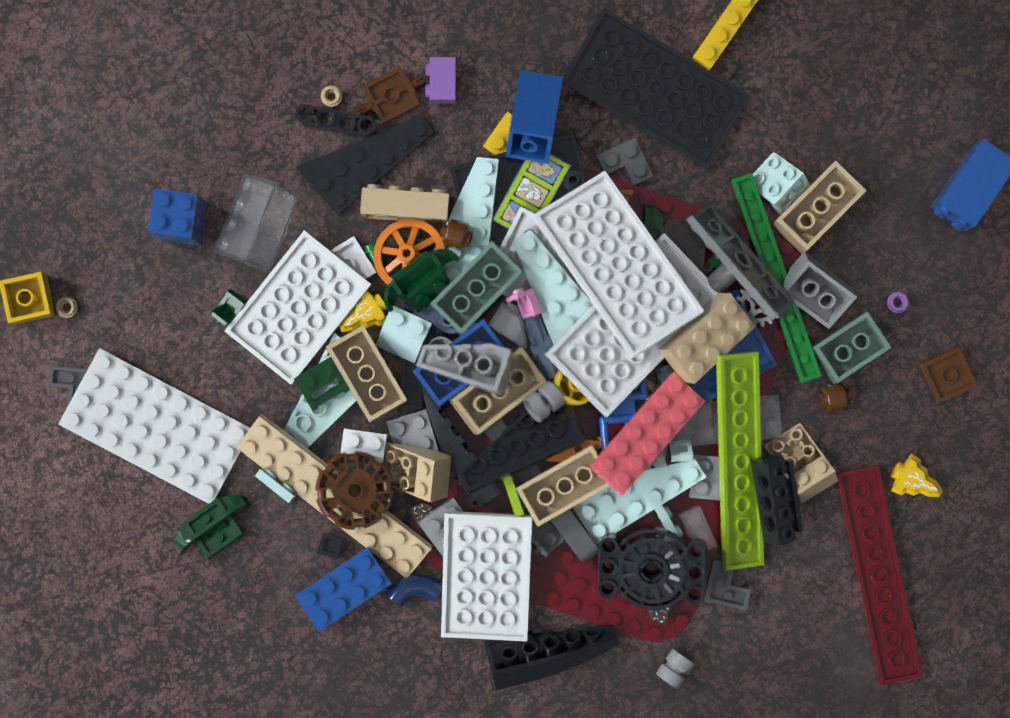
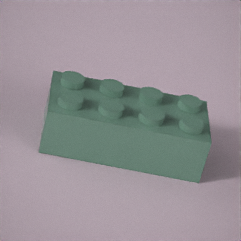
(476, 287)

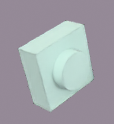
(680, 450)

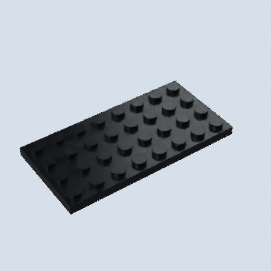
(655, 88)

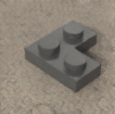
(628, 156)
(66, 378)
(721, 592)

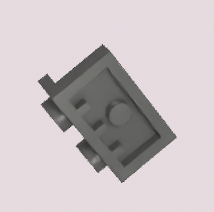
(544, 538)

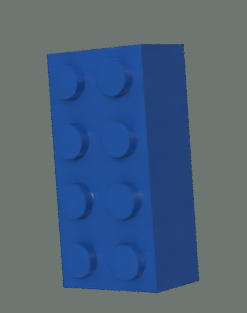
(442, 387)
(343, 589)

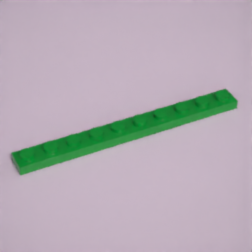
(769, 256)

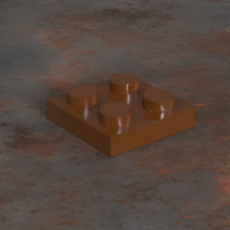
(948, 375)

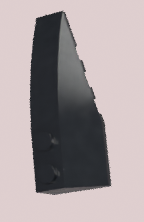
(455, 446)
(546, 653)

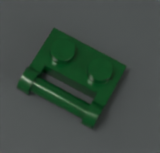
(319, 377)

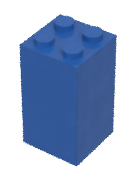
(534, 116)
(973, 186)
(178, 217)

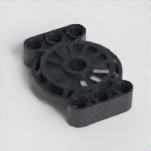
(643, 587)

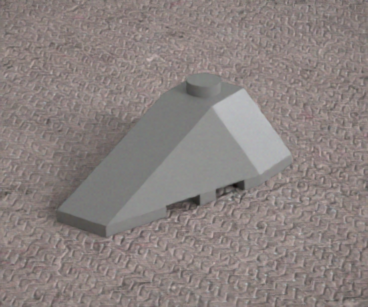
(476, 365)

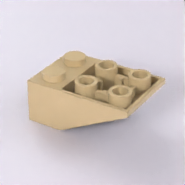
(810, 466)
(418, 471)

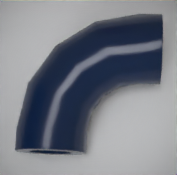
(415, 586)

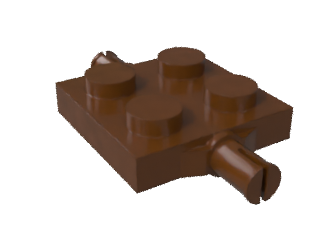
(391, 95)

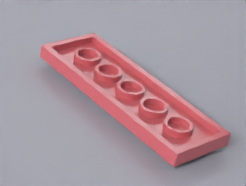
(646, 434)

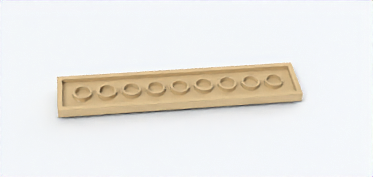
(299, 468)

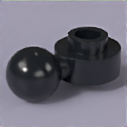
(569, 175)

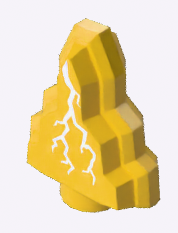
(366, 312)
(914, 479)

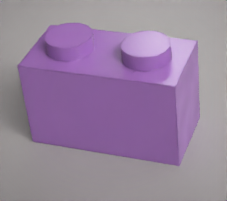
(442, 80)

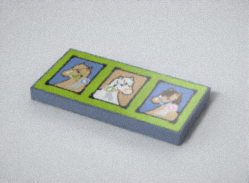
(531, 189)

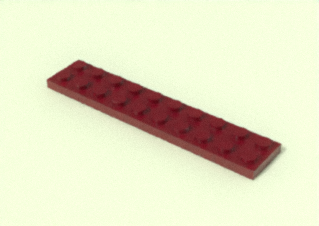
(879, 575)

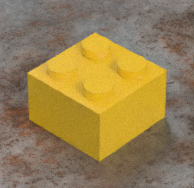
(27, 298)

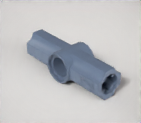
(540, 345)

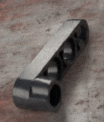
(337, 117)

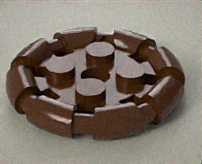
(344, 499)

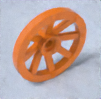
(393, 229)

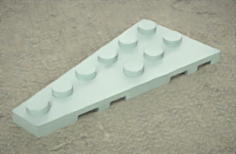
(476, 208)
(558, 295)
(309, 425)
(611, 512)

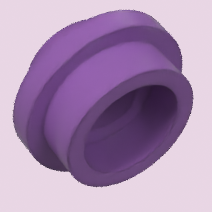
(904, 302)

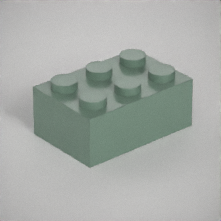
(850, 347)

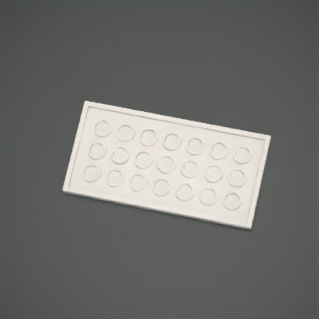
(618, 264)
(596, 359)
(154, 426)

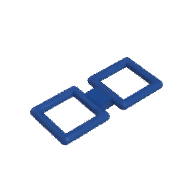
(623, 412)

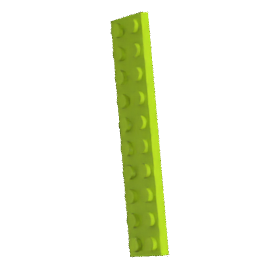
(738, 444)

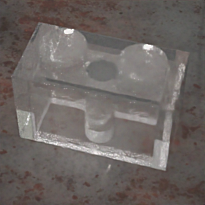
(697, 527)

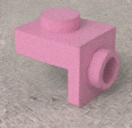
(526, 302)

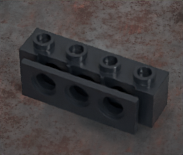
(777, 491)

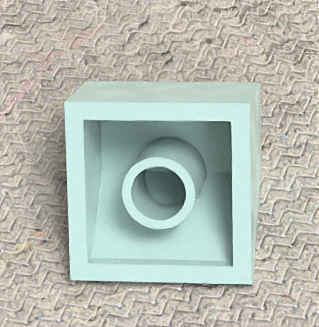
(403, 334)

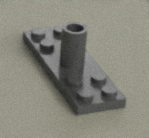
(738, 263)

